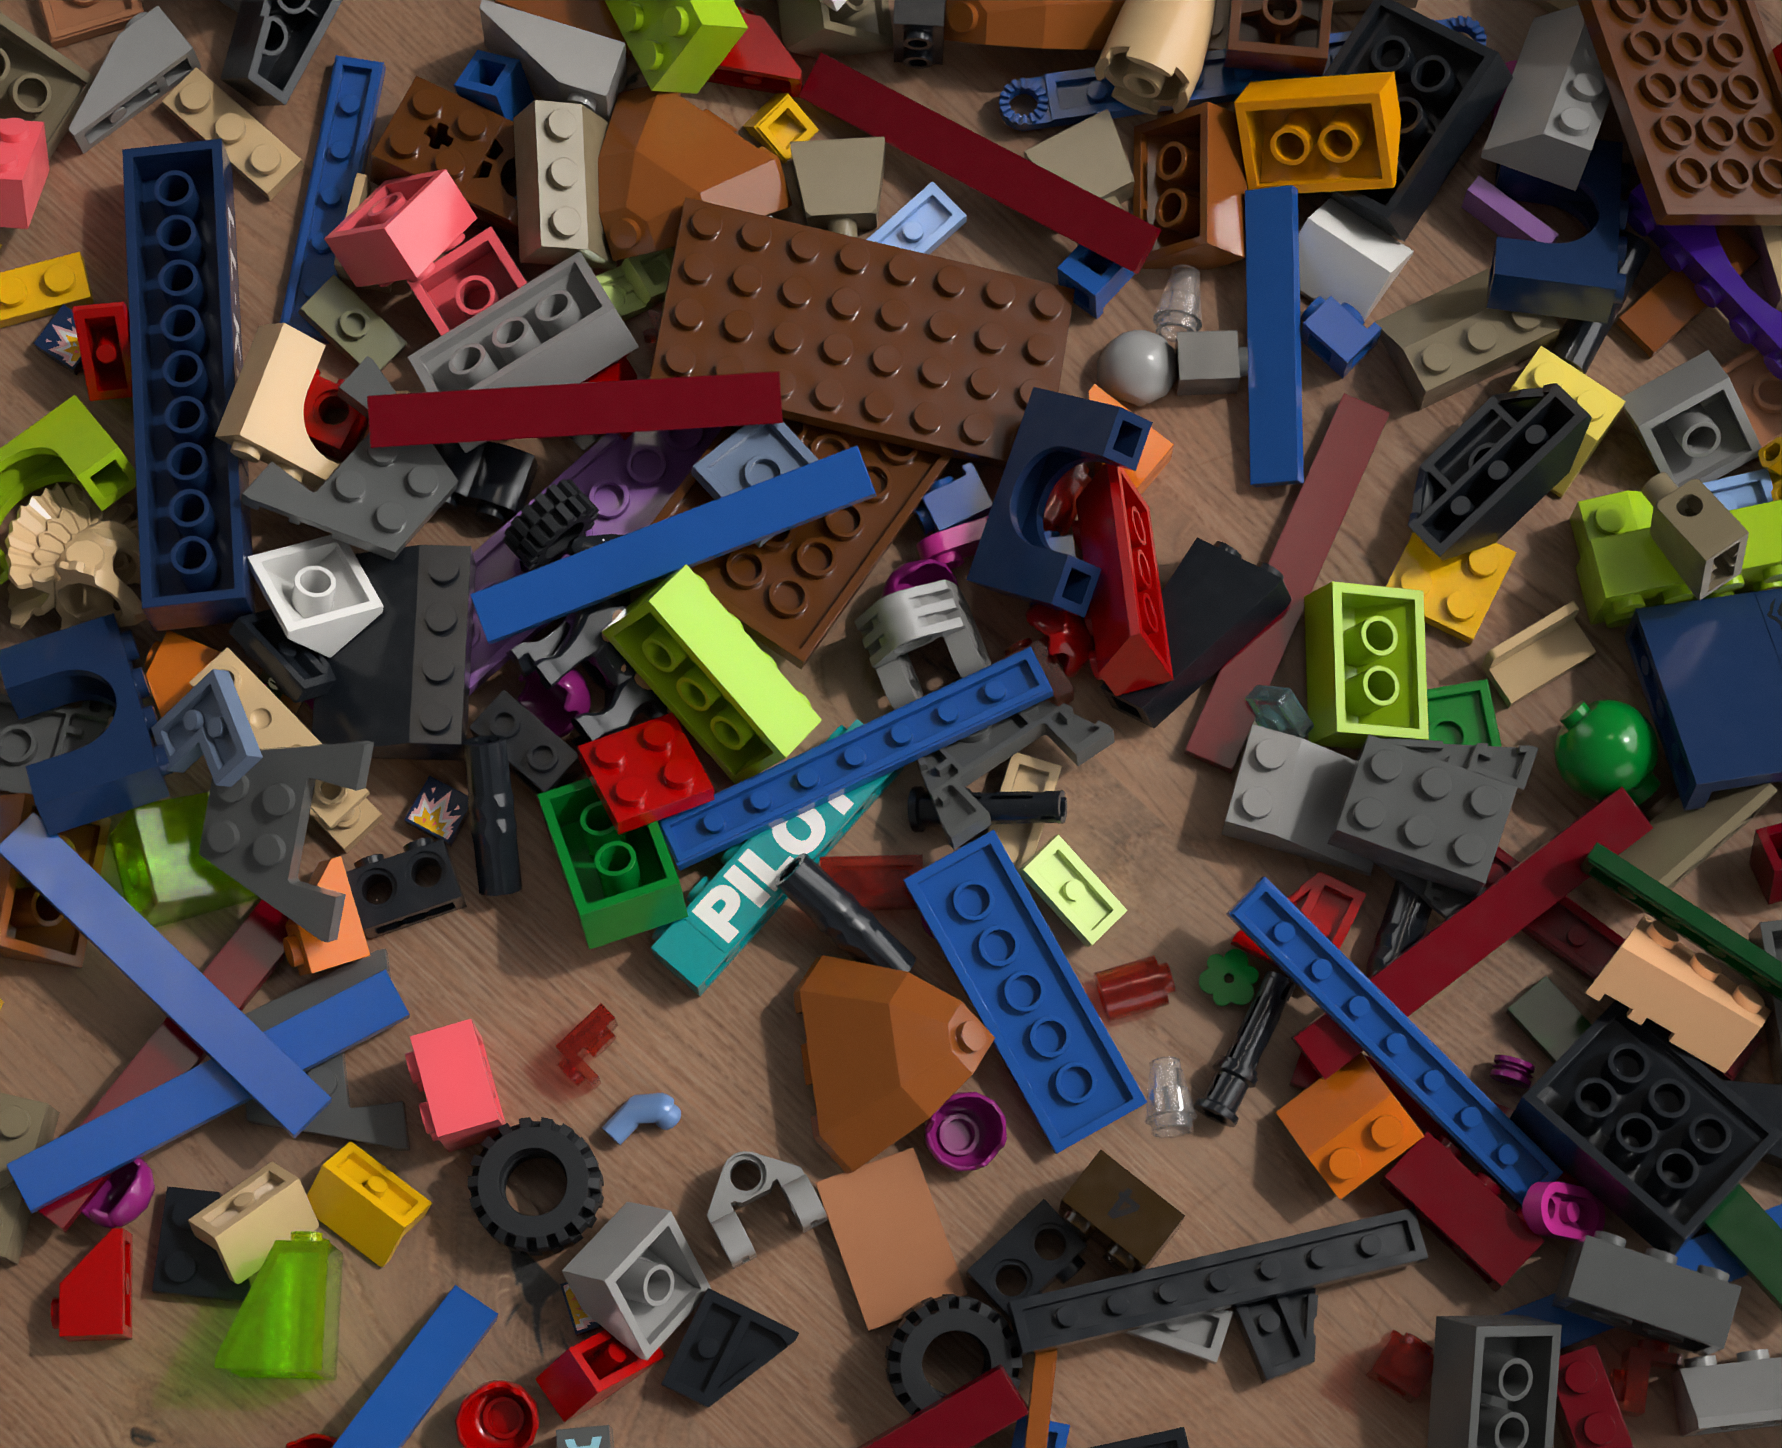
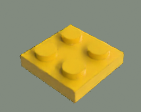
(1454, 589)

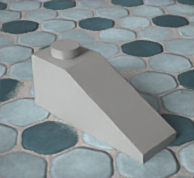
(138, 70)

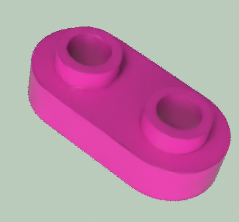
(953, 543)
(1562, 1211)

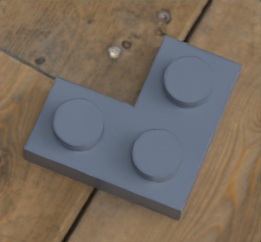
(211, 724)

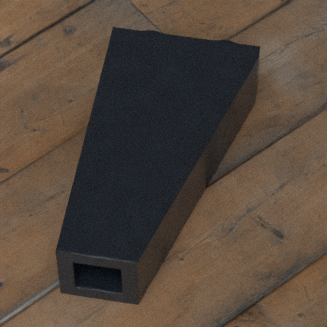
(1210, 614)

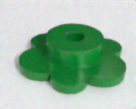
(1236, 966)

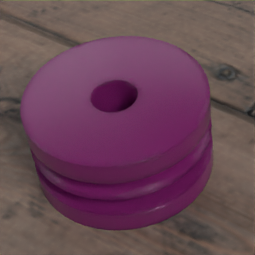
(1512, 1071)

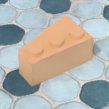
(1681, 993)

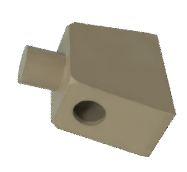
(1089, 158)
(840, 182)
(1695, 533)

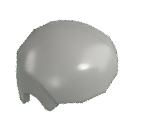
(1137, 367)

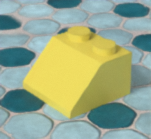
(1594, 398)

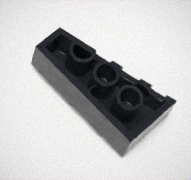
(274, 46)

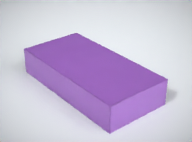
(1504, 214)

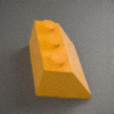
(1321, 132)

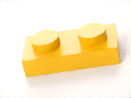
(43, 289)

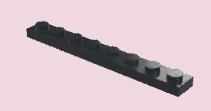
(1216, 1281)

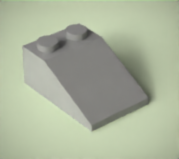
(558, 58)
(1291, 798)

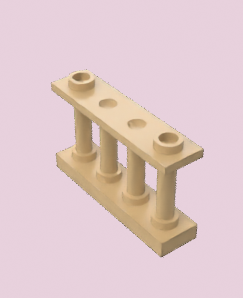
(338, 810)

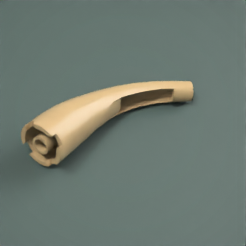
(1157, 52)

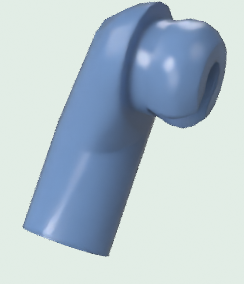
(642, 1109)

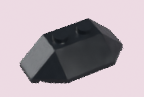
(1496, 468)

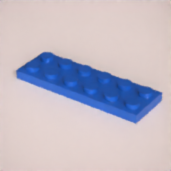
(1024, 991)

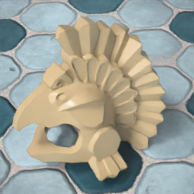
(74, 558)

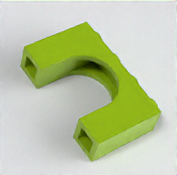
(63, 448)

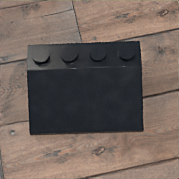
(1443, 98)
(411, 666)
(1645, 1127)

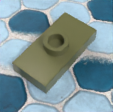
(351, 325)

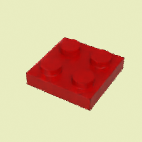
(645, 773)

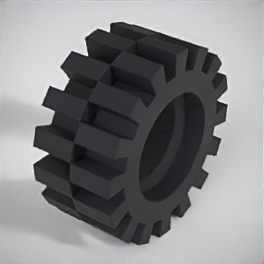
(549, 524)

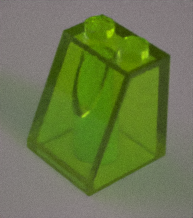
(162, 866)
(289, 1314)

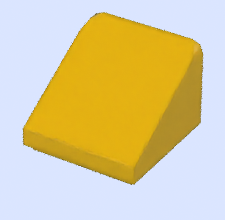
(779, 124)

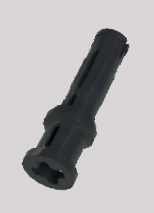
(1003, 807)
(1237, 1069)

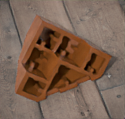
(1032, 22)
(672, 150)
(880, 1054)

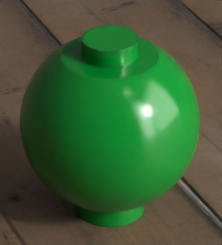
(1607, 749)

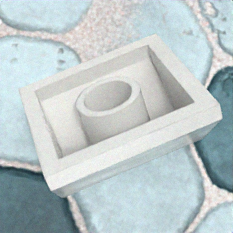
(1347, 258)
(317, 592)

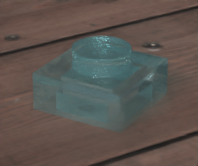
(1279, 710)

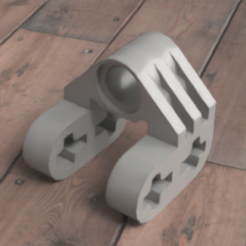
(911, 621)
(791, 1180)

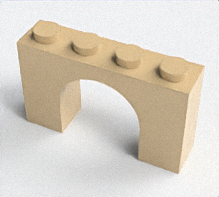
(268, 405)

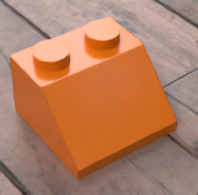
(1349, 1125)

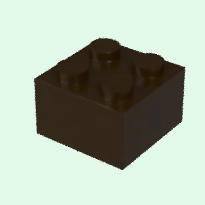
(1119, 1215)

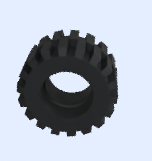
(509, 1150)
(930, 1320)

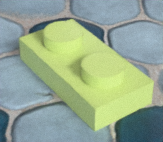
(1072, 890)

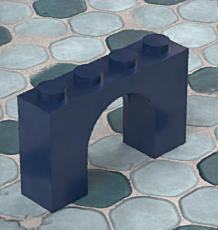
(1575, 276)
(1051, 440)
(123, 763)

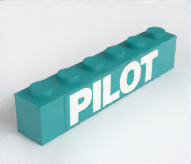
(743, 894)

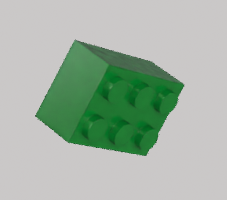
(613, 879)

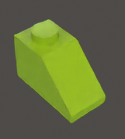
(1609, 516)

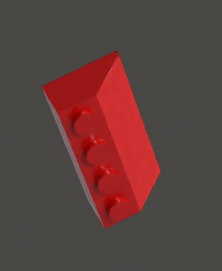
(1127, 600)

